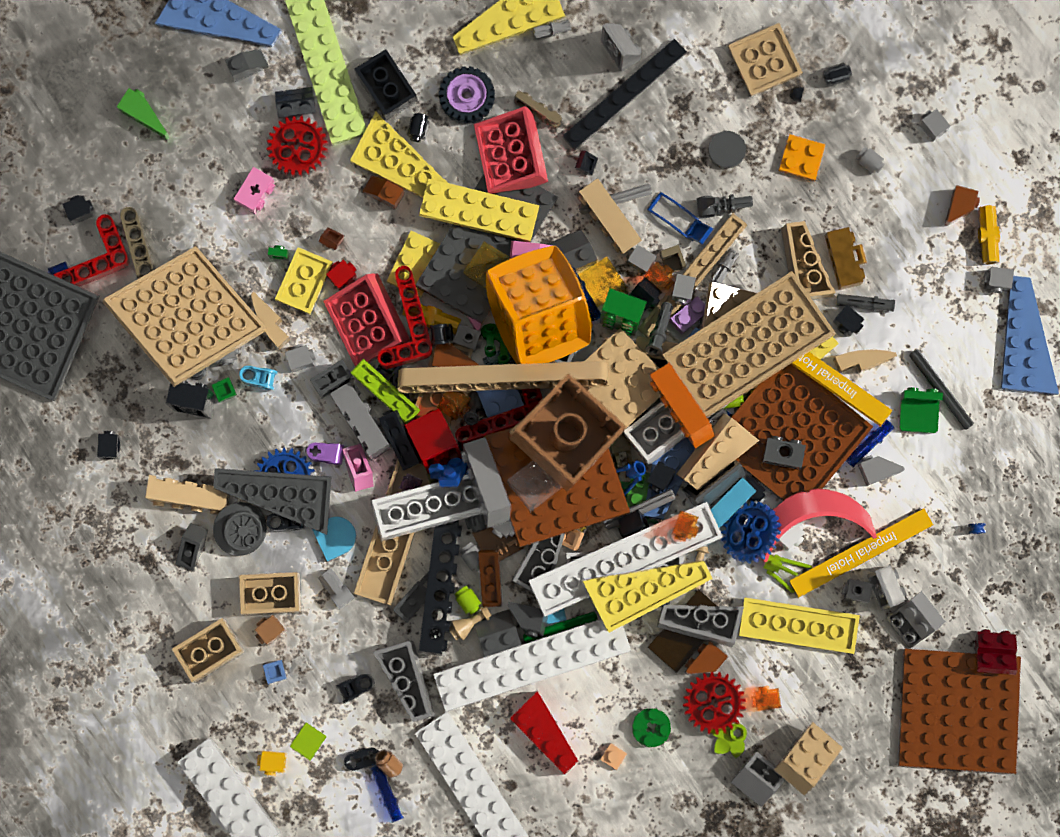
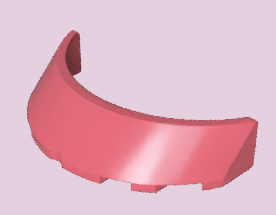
(820, 503)

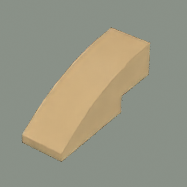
(271, 321)
(863, 359)

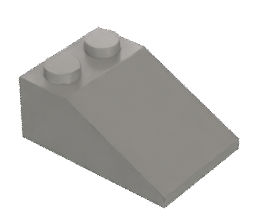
(620, 46)
(887, 587)

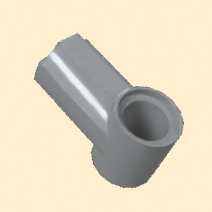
(338, 592)

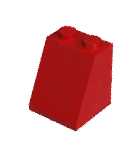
(433, 439)

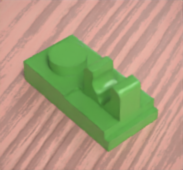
(638, 492)

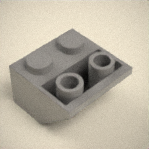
(915, 620)
(758, 779)

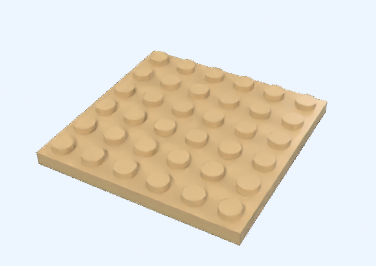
(184, 315)

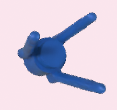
(634, 472)

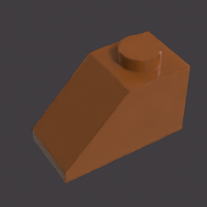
(384, 191)
(961, 204)

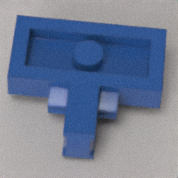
(449, 474)

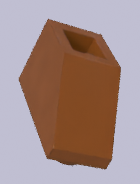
(707, 661)

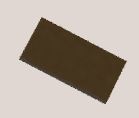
(677, 648)

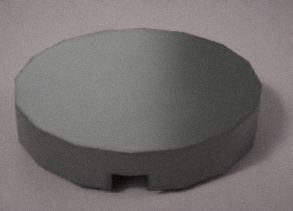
(727, 149)

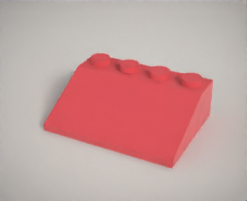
(511, 151)
(366, 318)

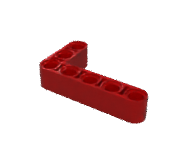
(109, 257)
(413, 322)
(492, 423)

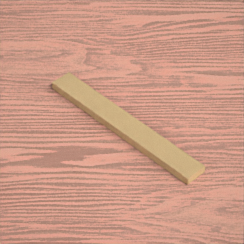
(700, 266)

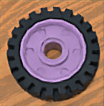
(463, 81)

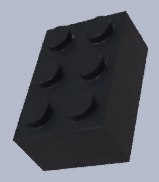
(386, 84)
(191, 399)

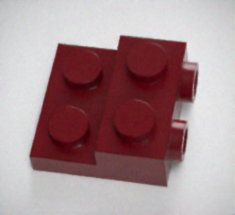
(996, 652)

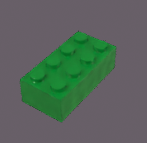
(622, 312)

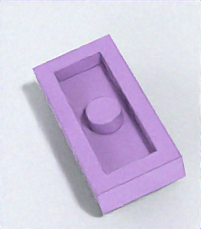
(688, 315)

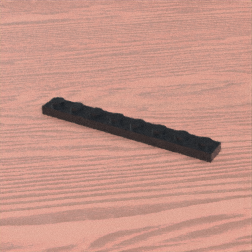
(624, 94)

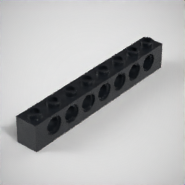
(438, 646)

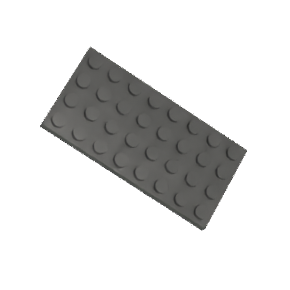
(444, 273)

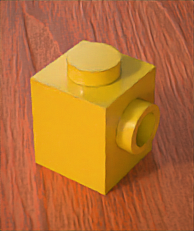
(272, 762)

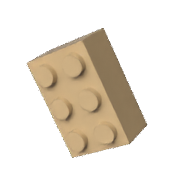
(270, 593)
(208, 650)
(808, 758)

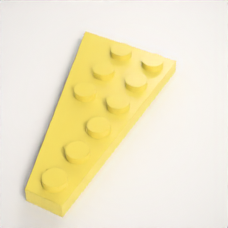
(506, 20)
(393, 158)
(633, 594)

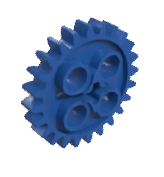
(285, 458)
(751, 532)

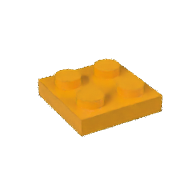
(802, 157)

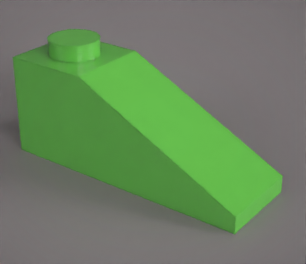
(137, 108)

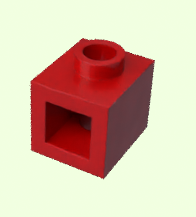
(342, 274)

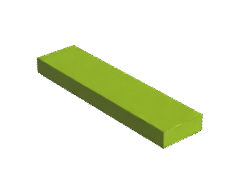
(385, 391)

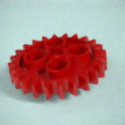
(300, 129)
(708, 686)

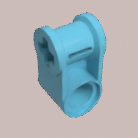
(260, 377)

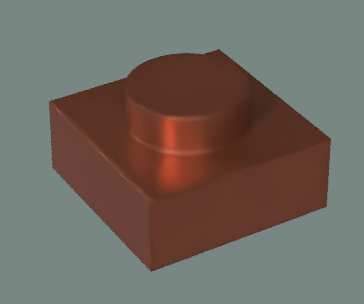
(331, 238)

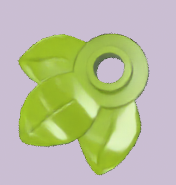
(730, 743)

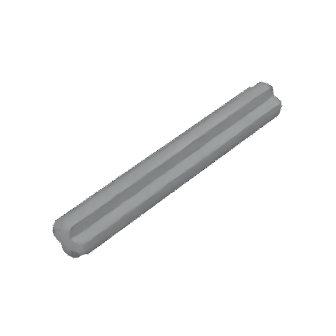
(624, 196)
(644, 506)

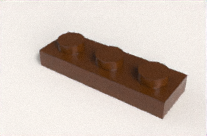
(490, 578)

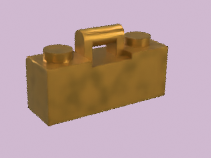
(841, 249)

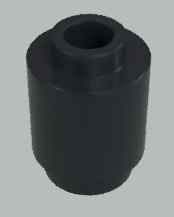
(837, 74)
(418, 127)
(758, 495)

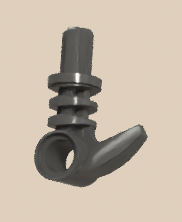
(709, 205)

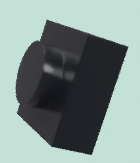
(586, 162)

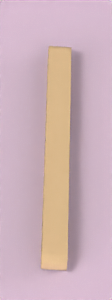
(500, 376)

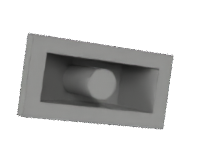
(878, 469)

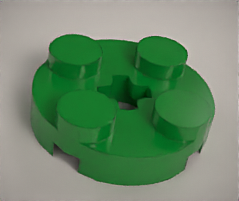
(649, 738)

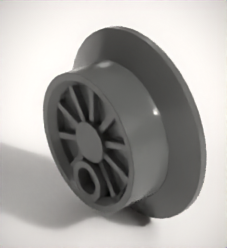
(239, 528)

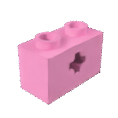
(255, 180)

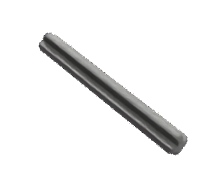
(938, 384)

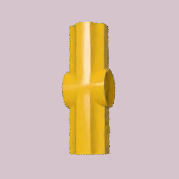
(988, 234)
(435, 316)

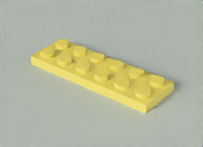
(479, 210)
(799, 625)

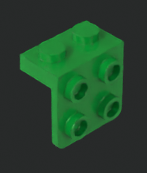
(920, 410)

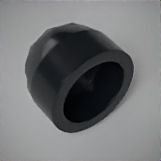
(796, 93)

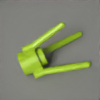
(774, 565)

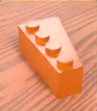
(682, 405)

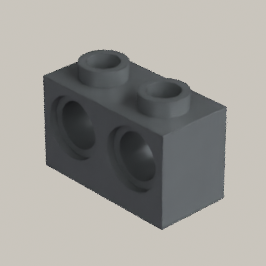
(331, 379)

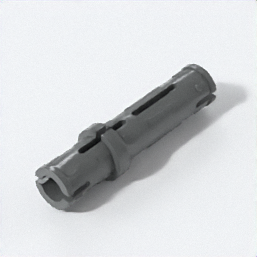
(888, 305)

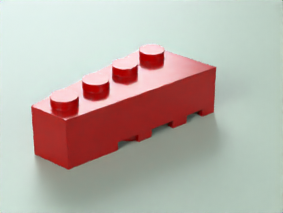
(541, 728)

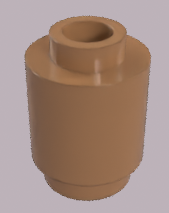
(388, 763)

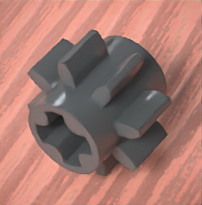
(476, 523)

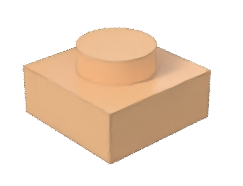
(573, 539)
(613, 756)

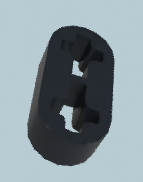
(360, 754)

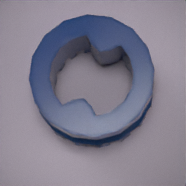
(977, 528)

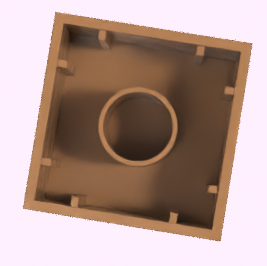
(567, 432)

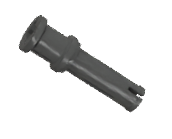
(658, 335)

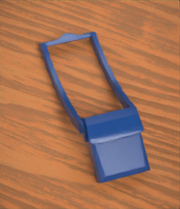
(697, 231)

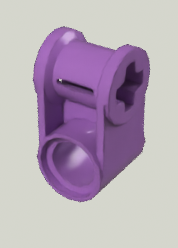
(330, 453)

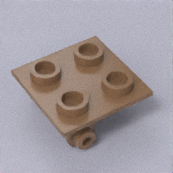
(489, 541)

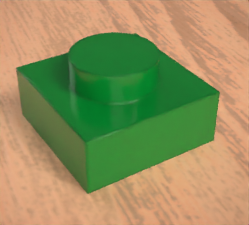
(278, 252)
(224, 390)

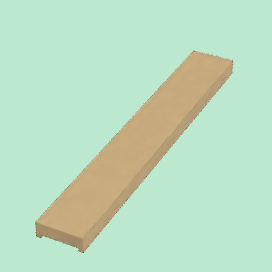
(387, 558)

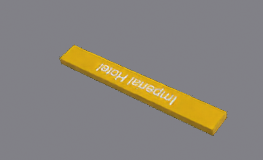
(843, 388)
(861, 553)

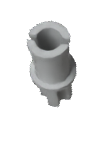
(552, 28)
(724, 266)

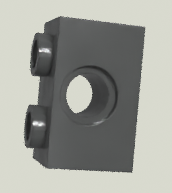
(772, 456)

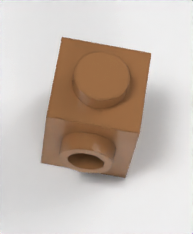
(269, 630)

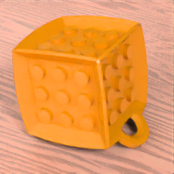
(539, 306)

